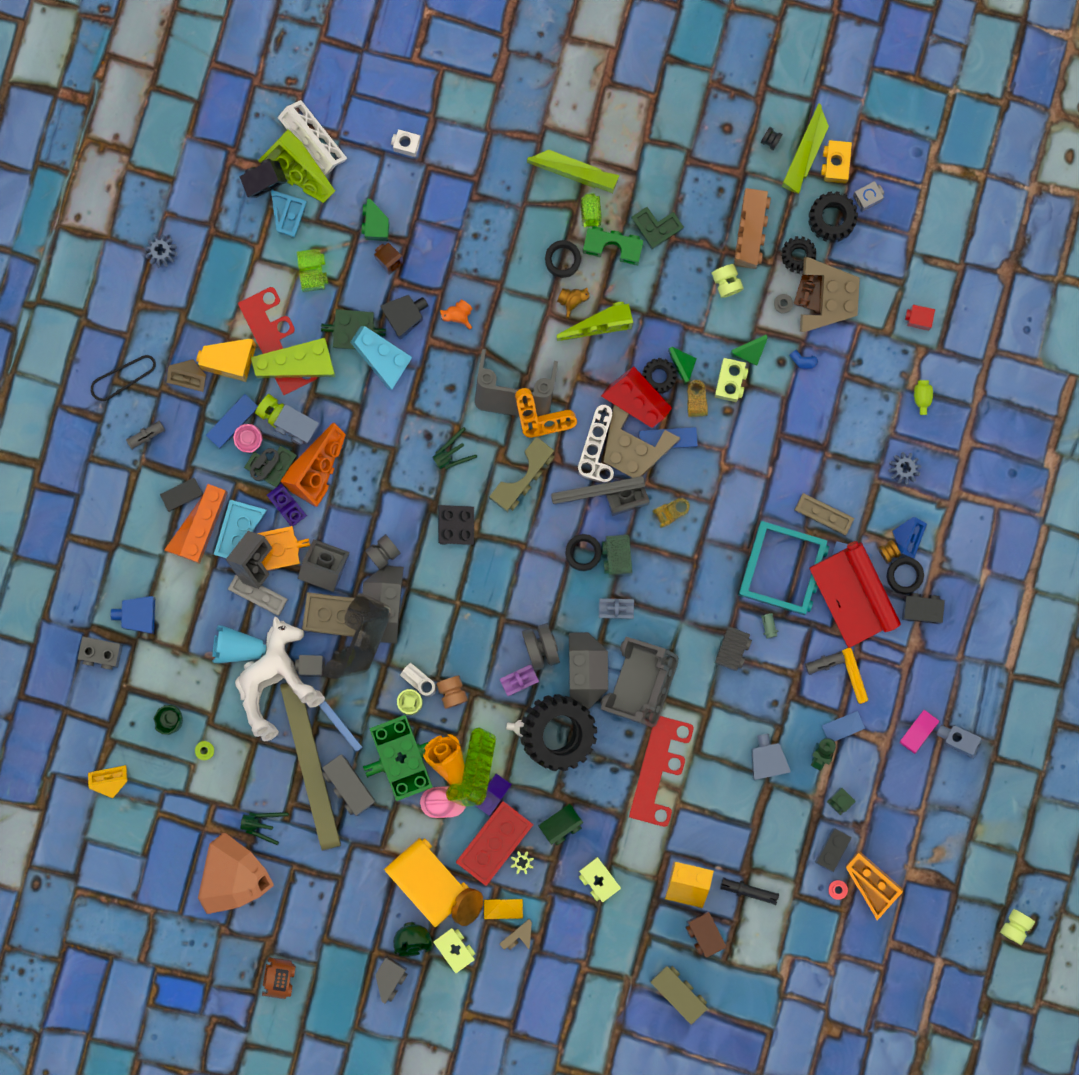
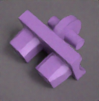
(519, 680)

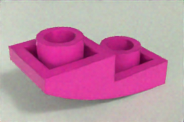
(919, 731)

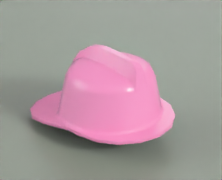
(436, 805)

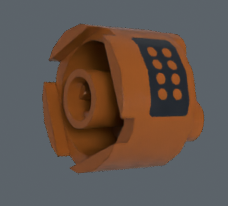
(277, 978)

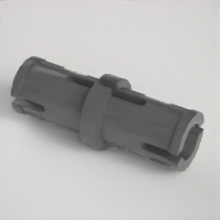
(145, 435)
(825, 662)

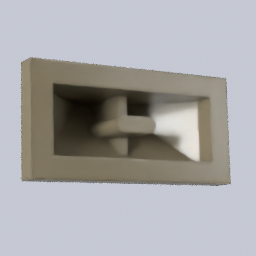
(187, 375)

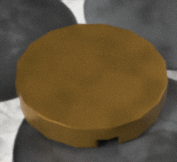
(467, 907)

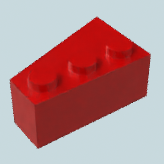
(637, 397)

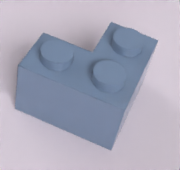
(295, 424)

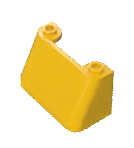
(426, 881)

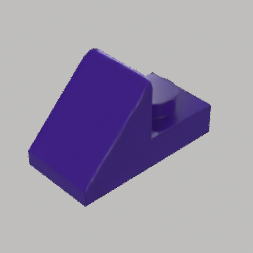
(495, 792)

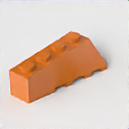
(197, 529)

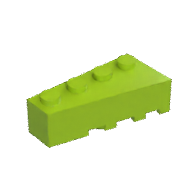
(297, 361)

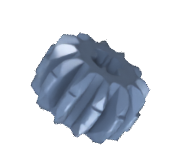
(166, 245)
(910, 466)

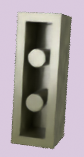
(679, 994)

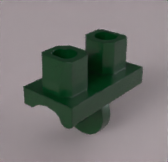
(823, 753)

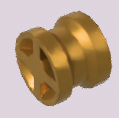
(889, 551)

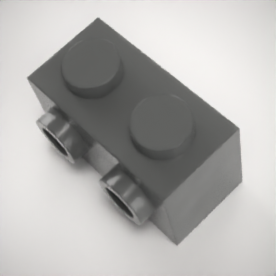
(100, 652)

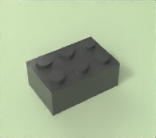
(348, 785)

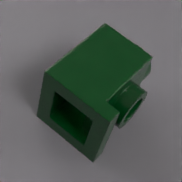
(841, 801)

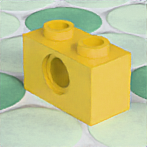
(838, 150)

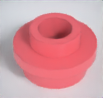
(833, 894)

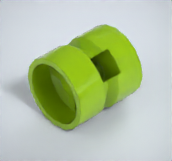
(265, 406)

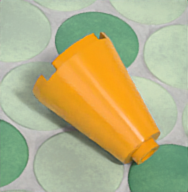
(446, 758)

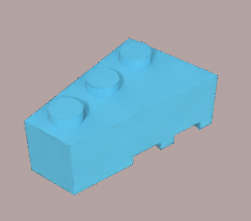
(382, 356)

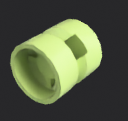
(722, 276)
(409, 702)
(1016, 928)

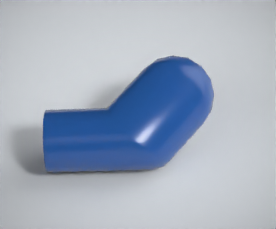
(803, 362)

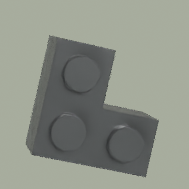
(247, 559)

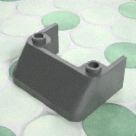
(502, 399)

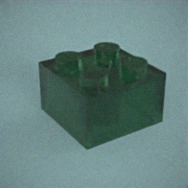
(618, 556)

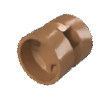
(452, 692)

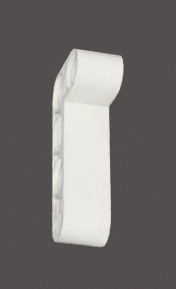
(597, 442)

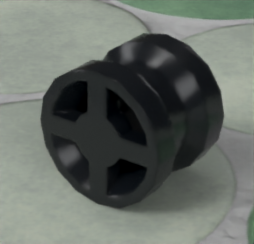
(771, 138)

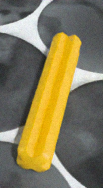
(855, 676)

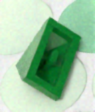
(750, 351)
(683, 362)

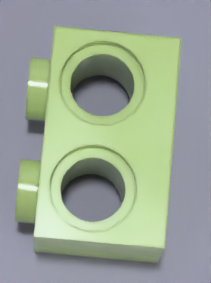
(726, 379)

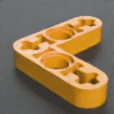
(538, 422)

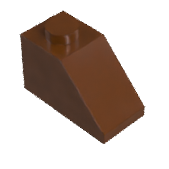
(388, 257)

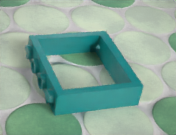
(812, 586)

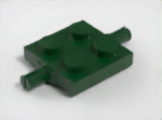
(347, 324)

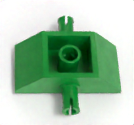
(396, 738)

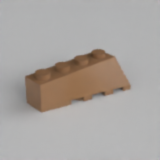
(751, 227)

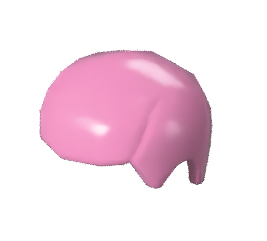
(247, 438)

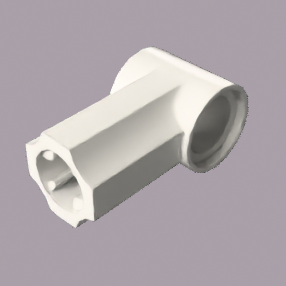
(417, 679)

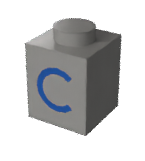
(868, 196)

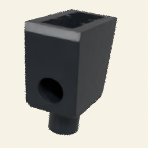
(404, 314)

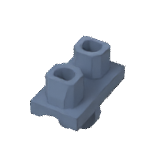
(616, 608)

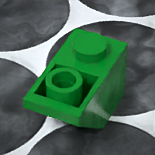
(376, 223)

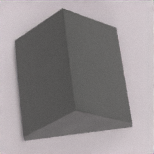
(627, 500)

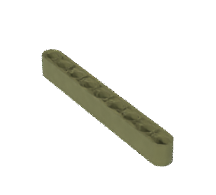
(311, 769)

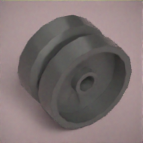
(541, 646)

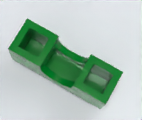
(597, 240)

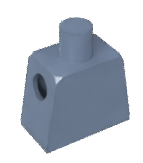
(967, 745)
(768, 759)

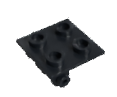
(455, 525)

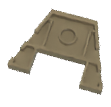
(838, 295)
(629, 452)

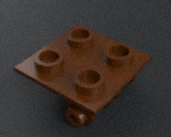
(809, 292)

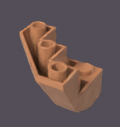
(231, 876)

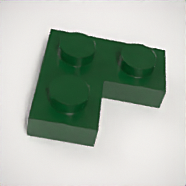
(654, 231)
(276, 475)

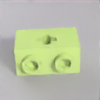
(609, 885)
(455, 960)

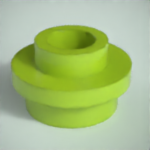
(209, 746)

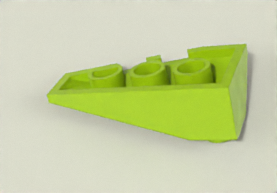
(299, 166)
(609, 320)

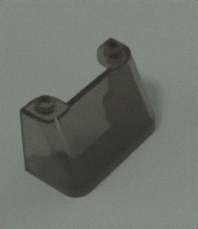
(370, 621)

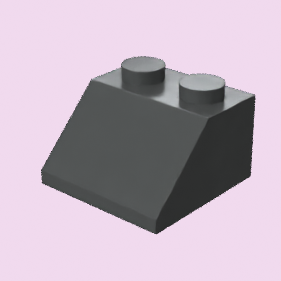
(323, 565)

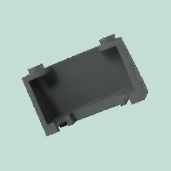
(642, 682)

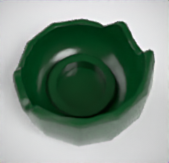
(168, 719)

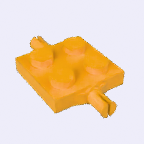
(284, 548)

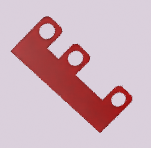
(268, 334)
(655, 763)

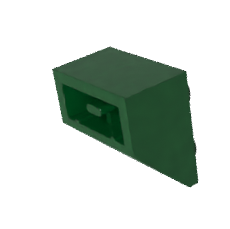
(561, 824)

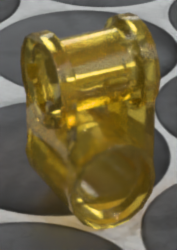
(697, 403)
(670, 512)

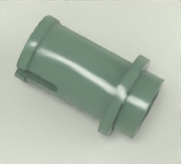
(769, 626)

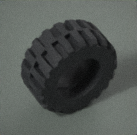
(575, 749)

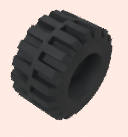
(838, 201)

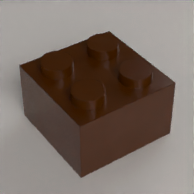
(706, 935)

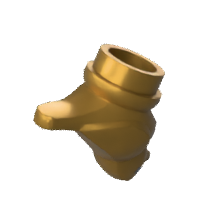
(572, 298)

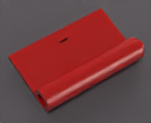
(853, 584)

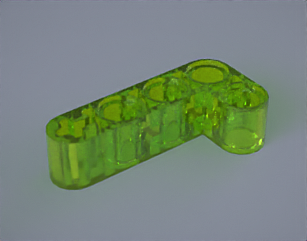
(476, 771)

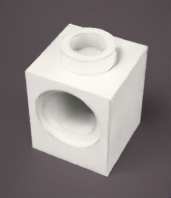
(410, 150)

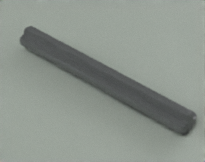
(598, 490)

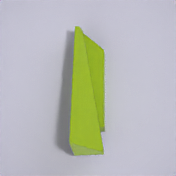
(806, 152)
(575, 170)

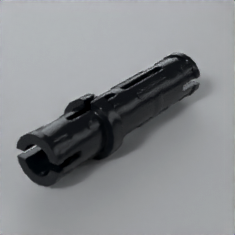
(749, 891)

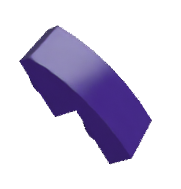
(286, 505)

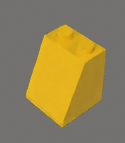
(228, 358)
(688, 884)

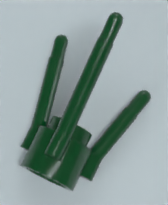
(443, 457)
(250, 824)

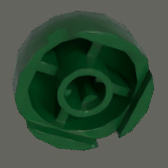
(412, 939)

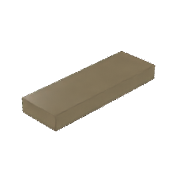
(824, 514)

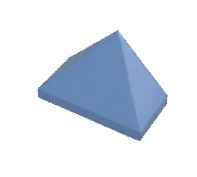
(843, 726)

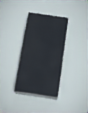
(181, 494)

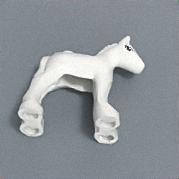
(270, 670)

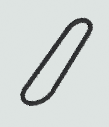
(134, 381)

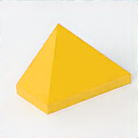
(108, 780)
(503, 909)

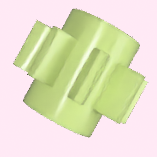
(517, 860)

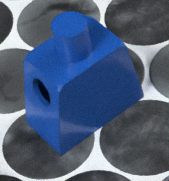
(136, 614)

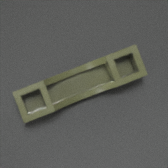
(507, 494)

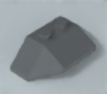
(387, 588)
(587, 669)

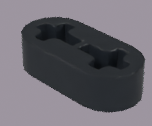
(261, 461)

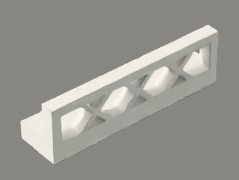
(310, 138)

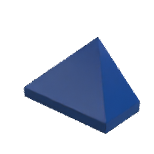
(909, 536)

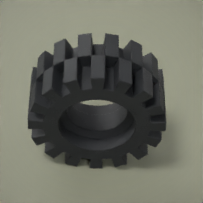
(792, 245)
(667, 367)

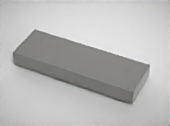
(262, 597)

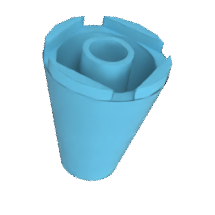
(236, 646)

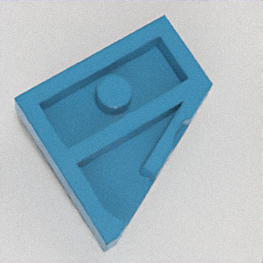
(287, 212)

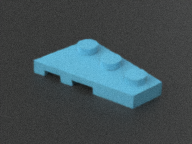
(237, 521)

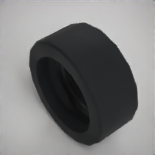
(562, 244)
(586, 538)
(909, 561)

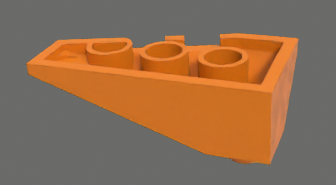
(311, 471)

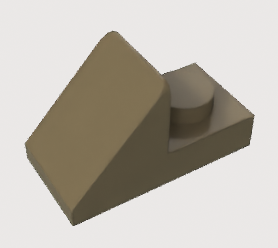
(522, 932)

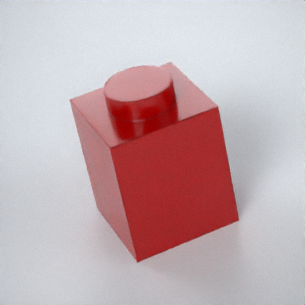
(920, 317)

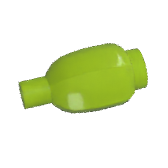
(923, 395)

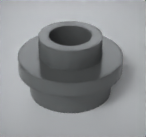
(783, 309)

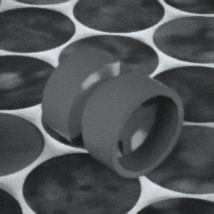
(382, 552)

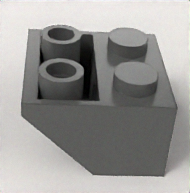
(388, 977)

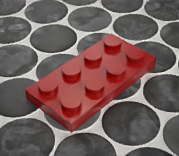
(494, 843)

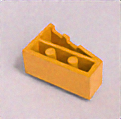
(873, 884)

